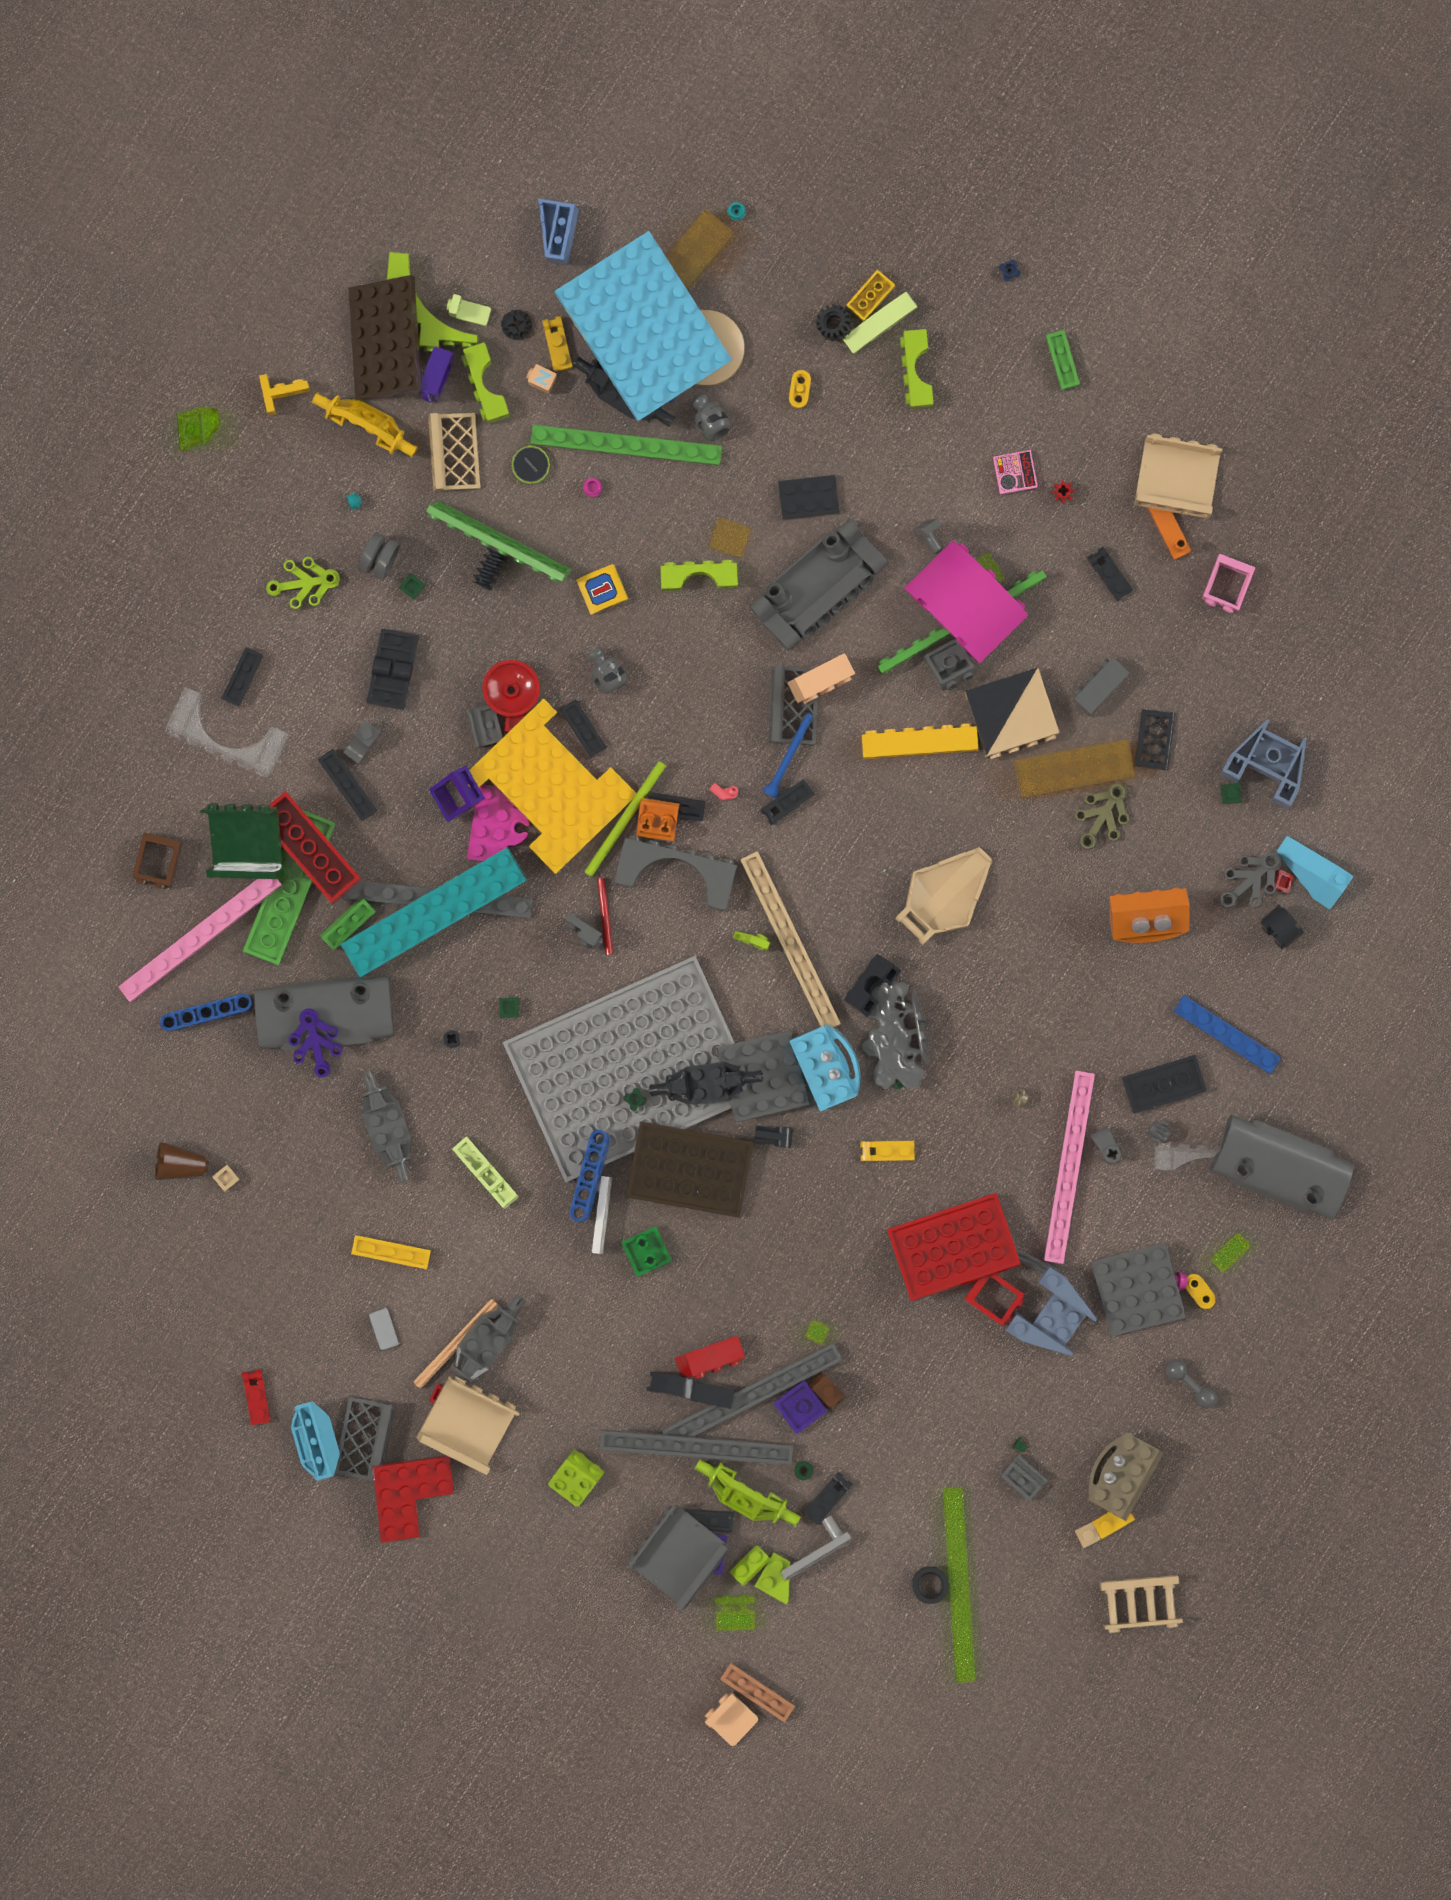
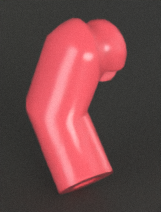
(724, 794)

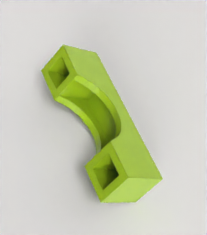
(919, 393)
(493, 405)
(722, 573)

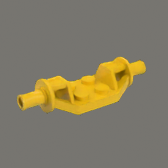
(368, 417)

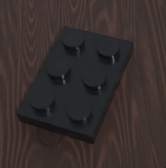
(808, 497)

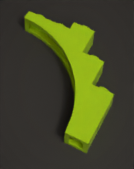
(432, 330)

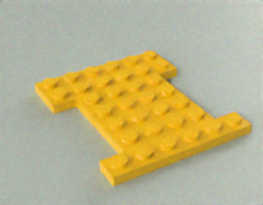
(552, 788)

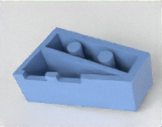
(558, 229)

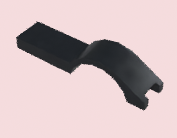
(691, 1390)

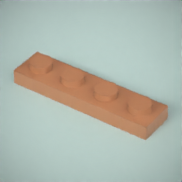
(757, 1692)

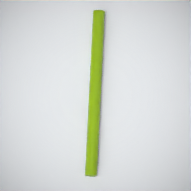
(625, 818)

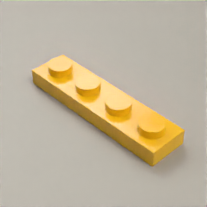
(391, 1252)

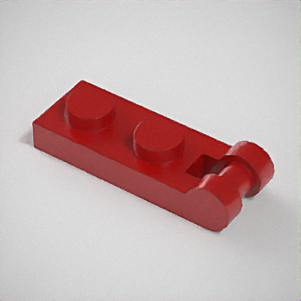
(256, 1397)

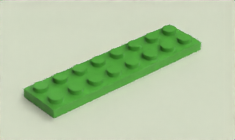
(504, 544)
(282, 908)

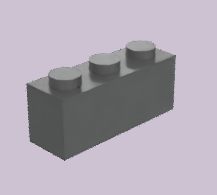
(1100, 686)

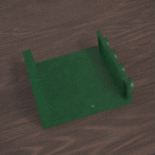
(244, 841)

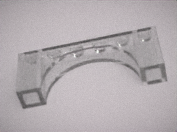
(260, 756)

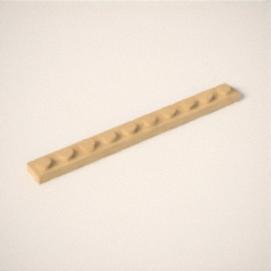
(789, 940)

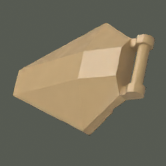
(945, 894)

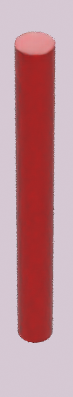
(605, 916)

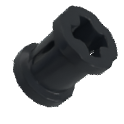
(452, 1033)

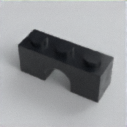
(878, 971)

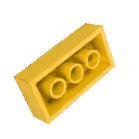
(870, 296)

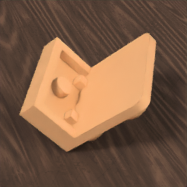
(731, 1718)

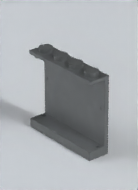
(679, 1555)

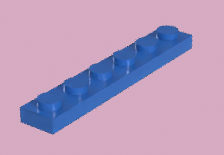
(1226, 1034)

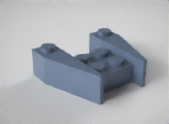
(1272, 758)
(1057, 1317)

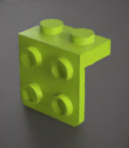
(576, 1478)

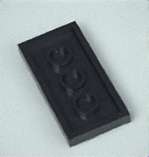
(1164, 1084)

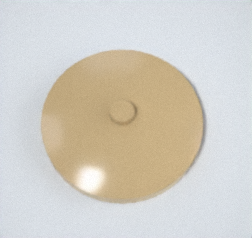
(733, 342)

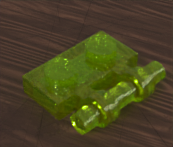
(735, 1619)

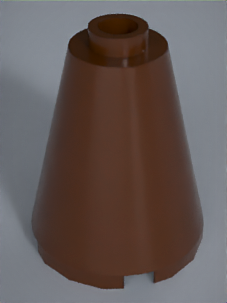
(178, 1163)

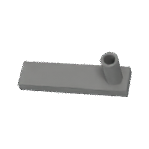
(838, 1542)

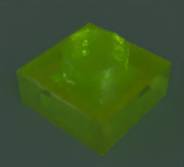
(817, 1332)

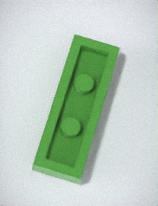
(1062, 360)
(347, 923)

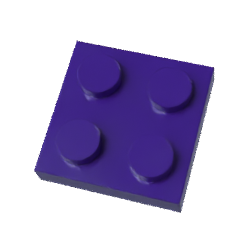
(800, 1407)

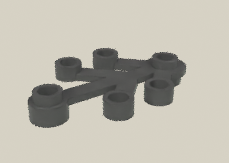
(1253, 878)

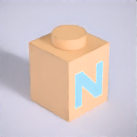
(541, 378)

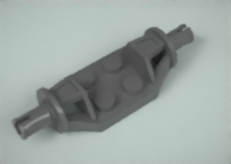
(386, 1126)
(486, 1340)

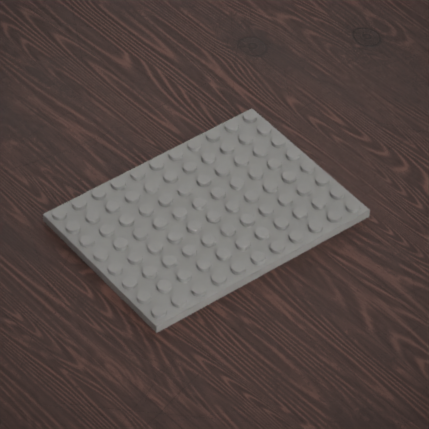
(598, 1053)

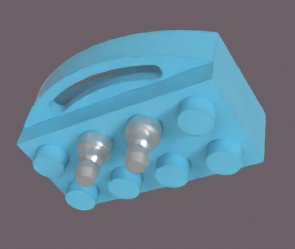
(827, 1066)

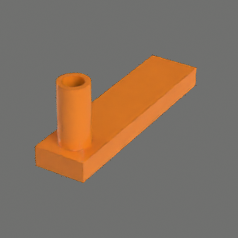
(1170, 533)

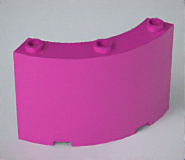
(967, 600)

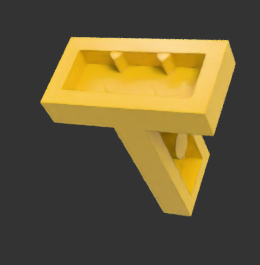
(280, 390)

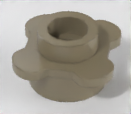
(1019, 1098)

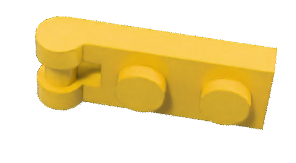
(557, 345)
(888, 1150)

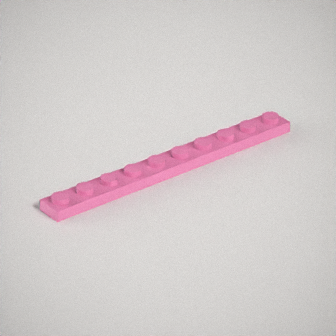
(198, 937)
(1069, 1167)

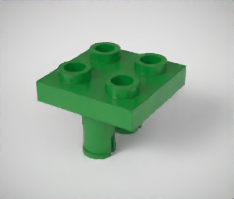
(646, 1251)

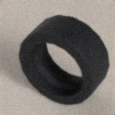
(930, 1570)

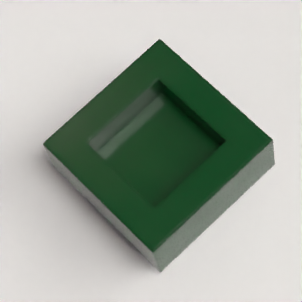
(412, 586)
(1231, 793)
(509, 1007)

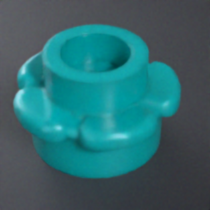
(741, 211)
(354, 501)

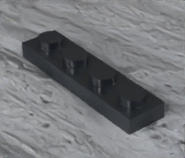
(347, 785)

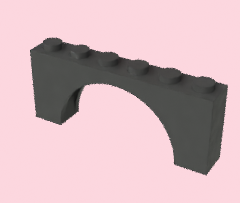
(640, 855)

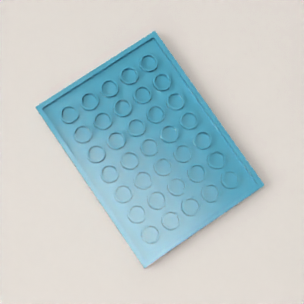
(643, 326)

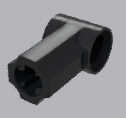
(778, 1136)

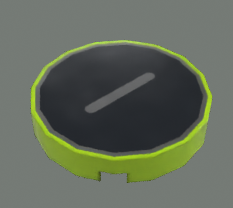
(530, 465)

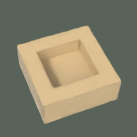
(226, 1178)
(1087, 1534)

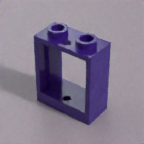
(436, 374)
(471, 795)

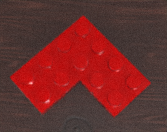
(400, 1485)

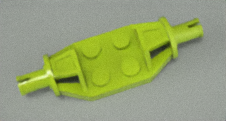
(742, 1498)

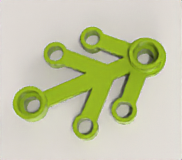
(306, 582)

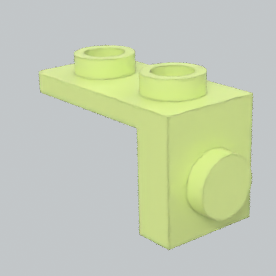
(468, 311)

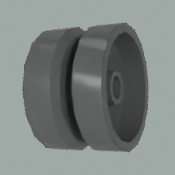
(379, 556)

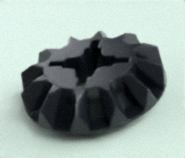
(524, 328)

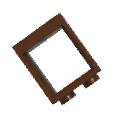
(159, 883)

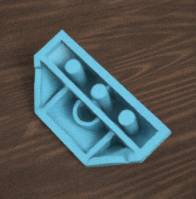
(315, 1440)

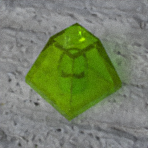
(197, 427)

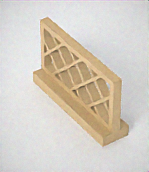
(438, 456)

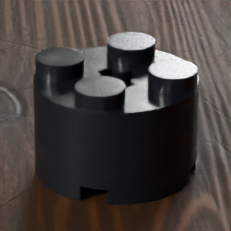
(1281, 926)

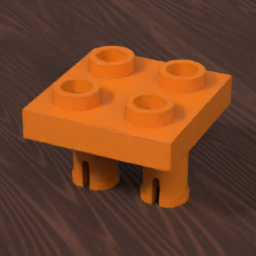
(657, 819)

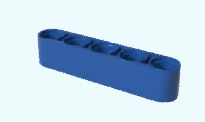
(196, 1011)
(592, 1185)

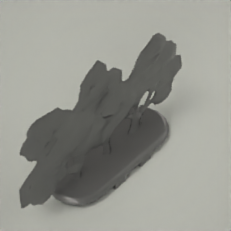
(892, 1040)

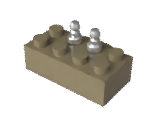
(1123, 1475)

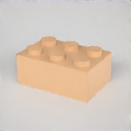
(821, 679)

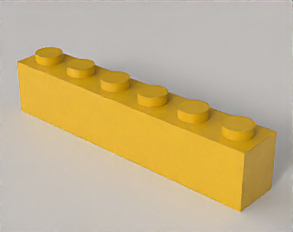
(921, 742)

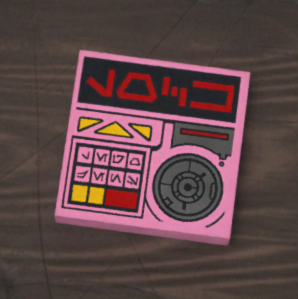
(1015, 472)

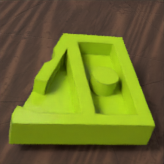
(758, 941)
(771, 1579)

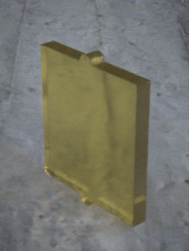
(730, 537)

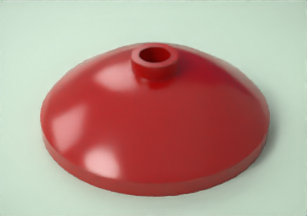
(511, 675)

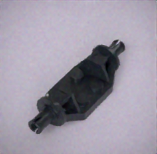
(608, 393)
(706, 1083)

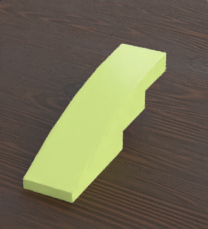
(880, 322)
(485, 1172)

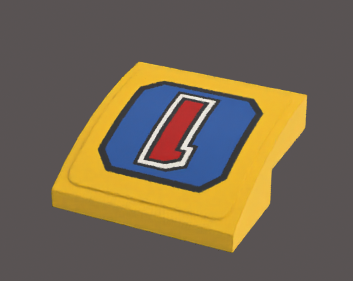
(602, 589)

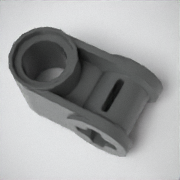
(1105, 1141)

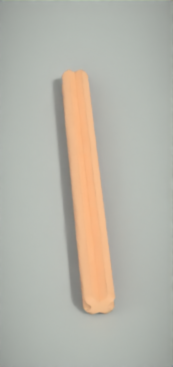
(450, 1349)

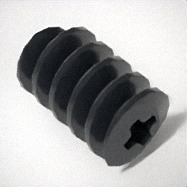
(489, 569)

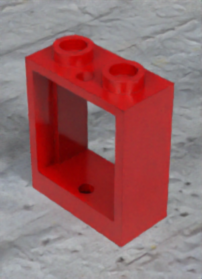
(1007, 1317)

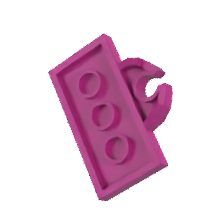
(494, 825)

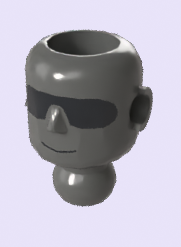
(710, 418)
(608, 672)

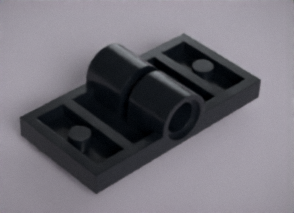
(392, 669)

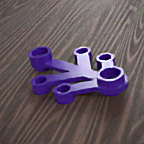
(315, 1040)

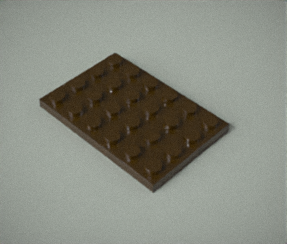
(385, 338)
(689, 1169)

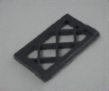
(1142, 728)

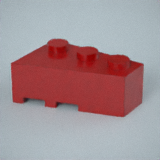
(710, 1358)

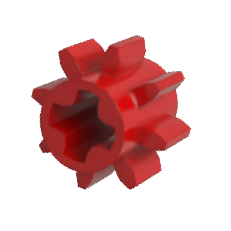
(1059, 495)

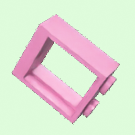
(1236, 566)

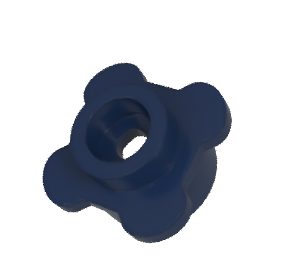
(1014, 270)

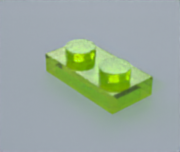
(1230, 1252)

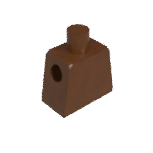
(827, 1391)

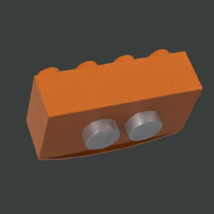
(1149, 915)

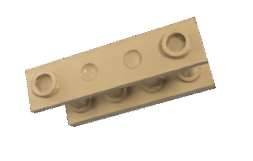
(1129, 1587)

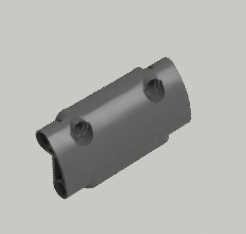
(819, 585)
(354, 1012)
(1282, 1167)

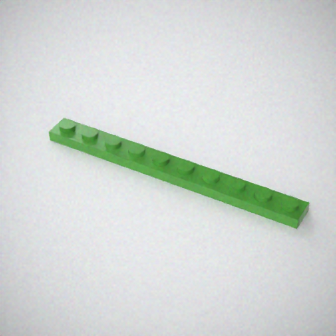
(626, 445)
(938, 635)

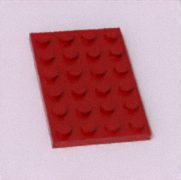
(953, 1247)

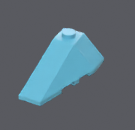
(1318, 875)

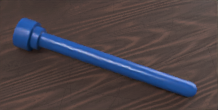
(772, 788)

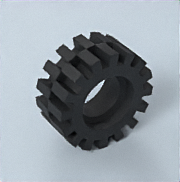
(841, 330)

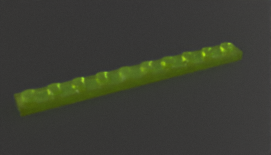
(958, 1584)

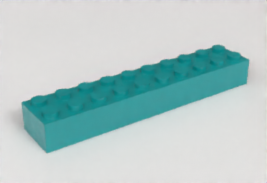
(433, 912)

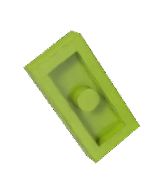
(750, 1565)

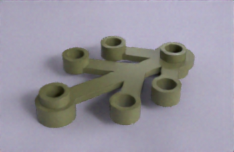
(1104, 813)

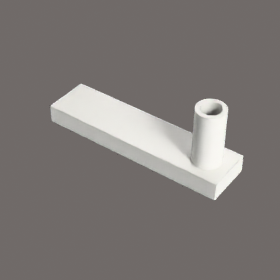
(602, 1213)

